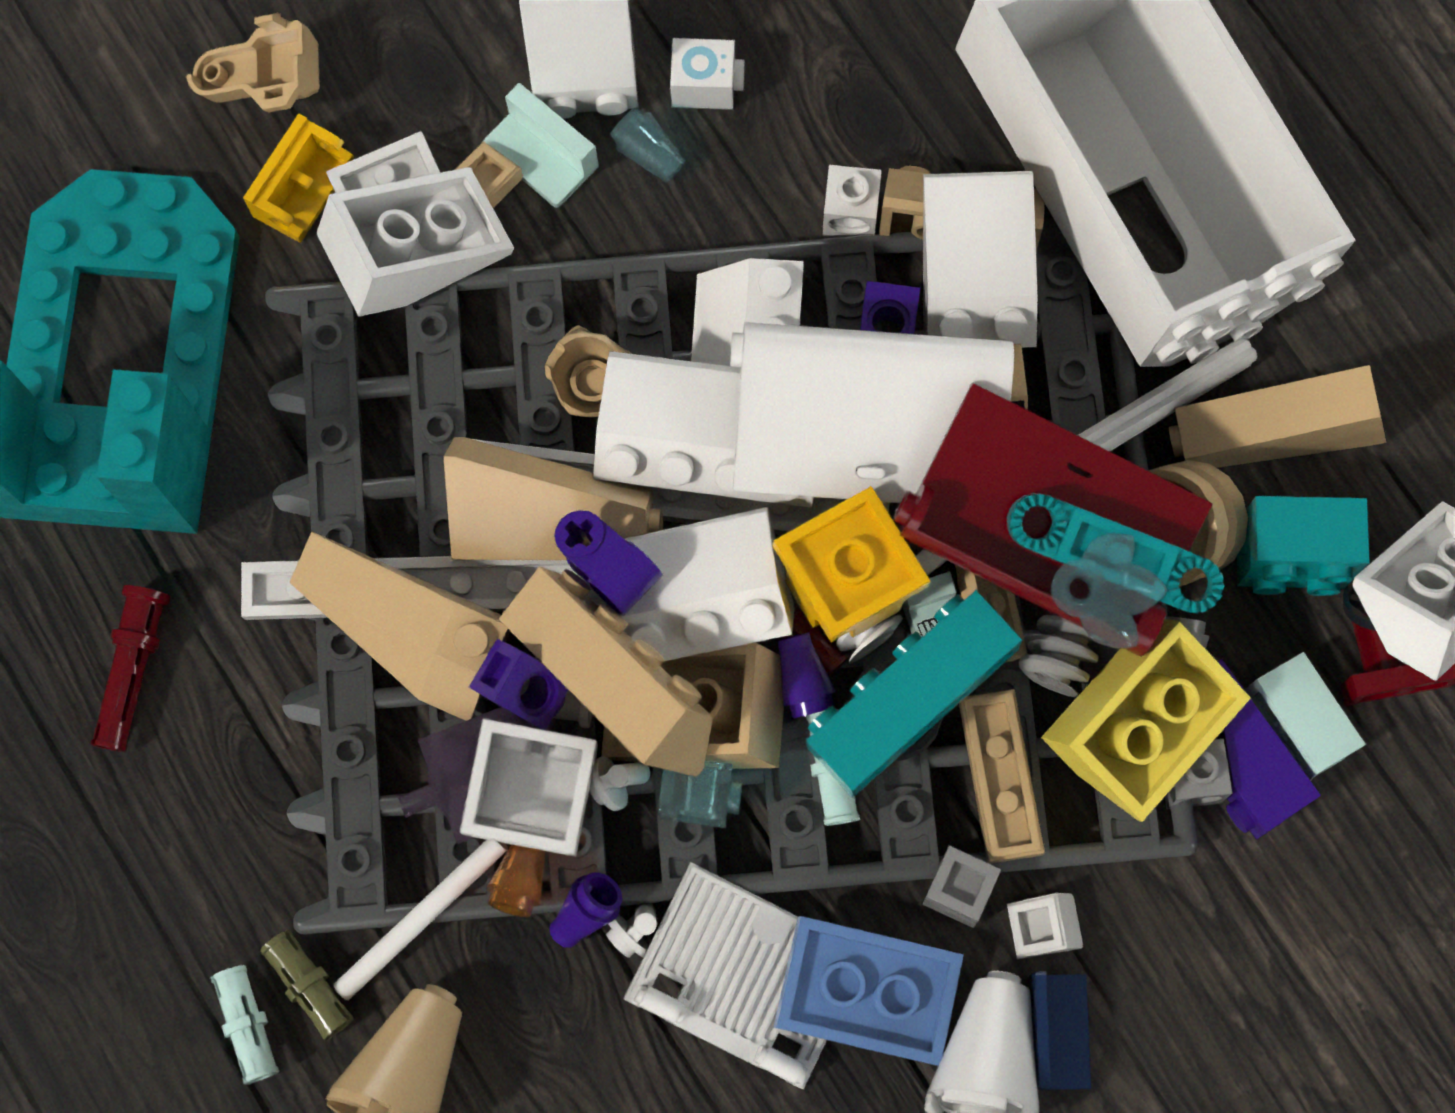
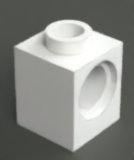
(851, 201)

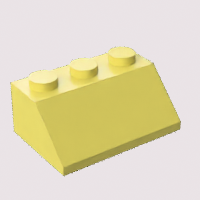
(1147, 719)

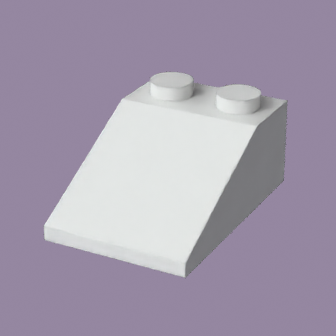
(410, 238)
(980, 256)

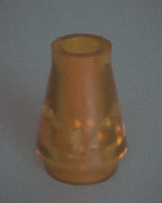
(517, 881)

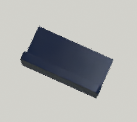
(1060, 1031)

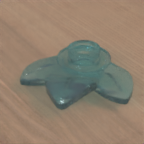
(1115, 590)

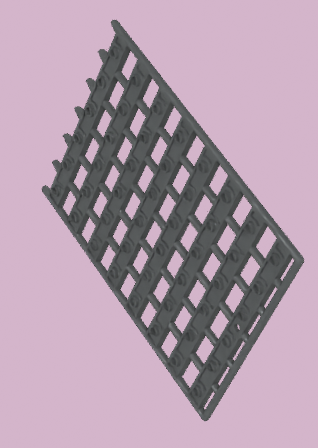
(335, 499)

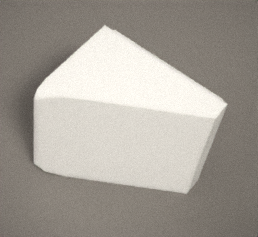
(1045, 925)

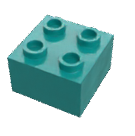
(1303, 544)

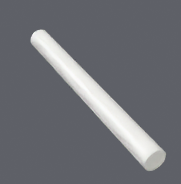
(419, 918)

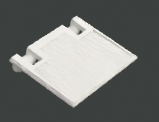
(732, 968)

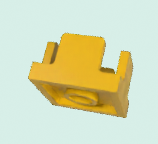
(850, 566)

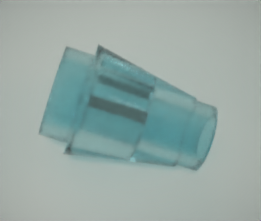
(647, 144)

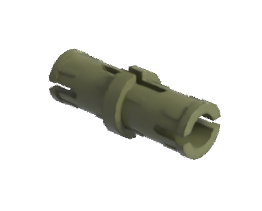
(306, 984)

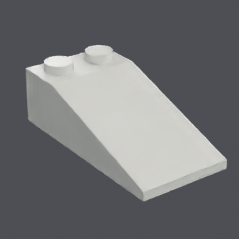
(580, 55)

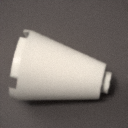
(990, 1053)

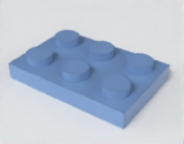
(868, 991)

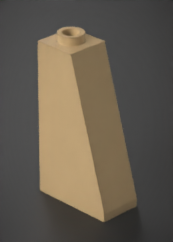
(1282, 421)
(512, 502)

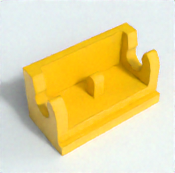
(294, 179)

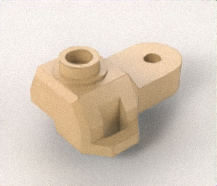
(271, 67)

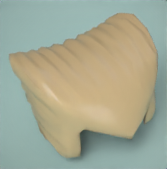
(579, 370)

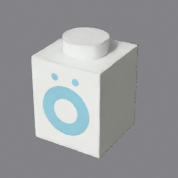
(705, 73)

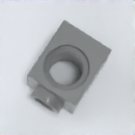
(1205, 781)
(961, 887)

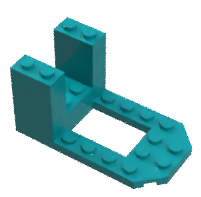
(149, 448)

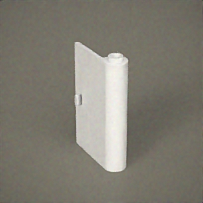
(848, 399)

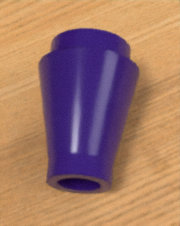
(804, 678)
(589, 905)

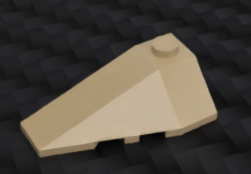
(405, 624)

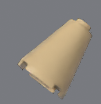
(405, 1060)

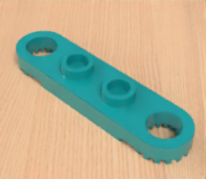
(1076, 528)

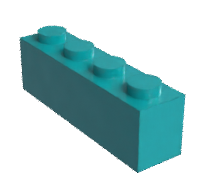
(913, 692)

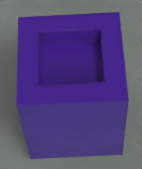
(890, 303)
(503, 677)

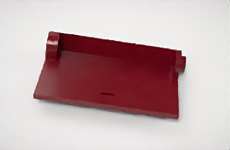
(1005, 452)

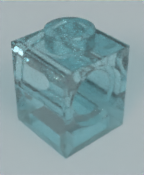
(700, 798)

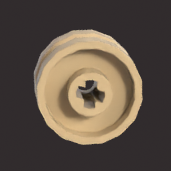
(1227, 520)

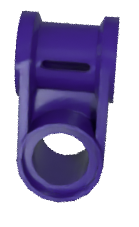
(609, 564)

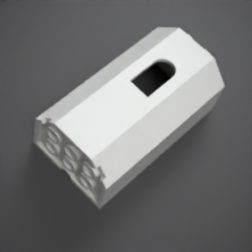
(1165, 99)

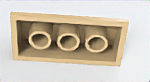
(611, 672)

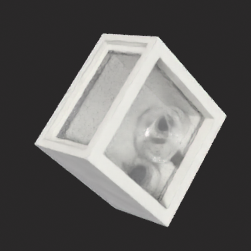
(529, 787)

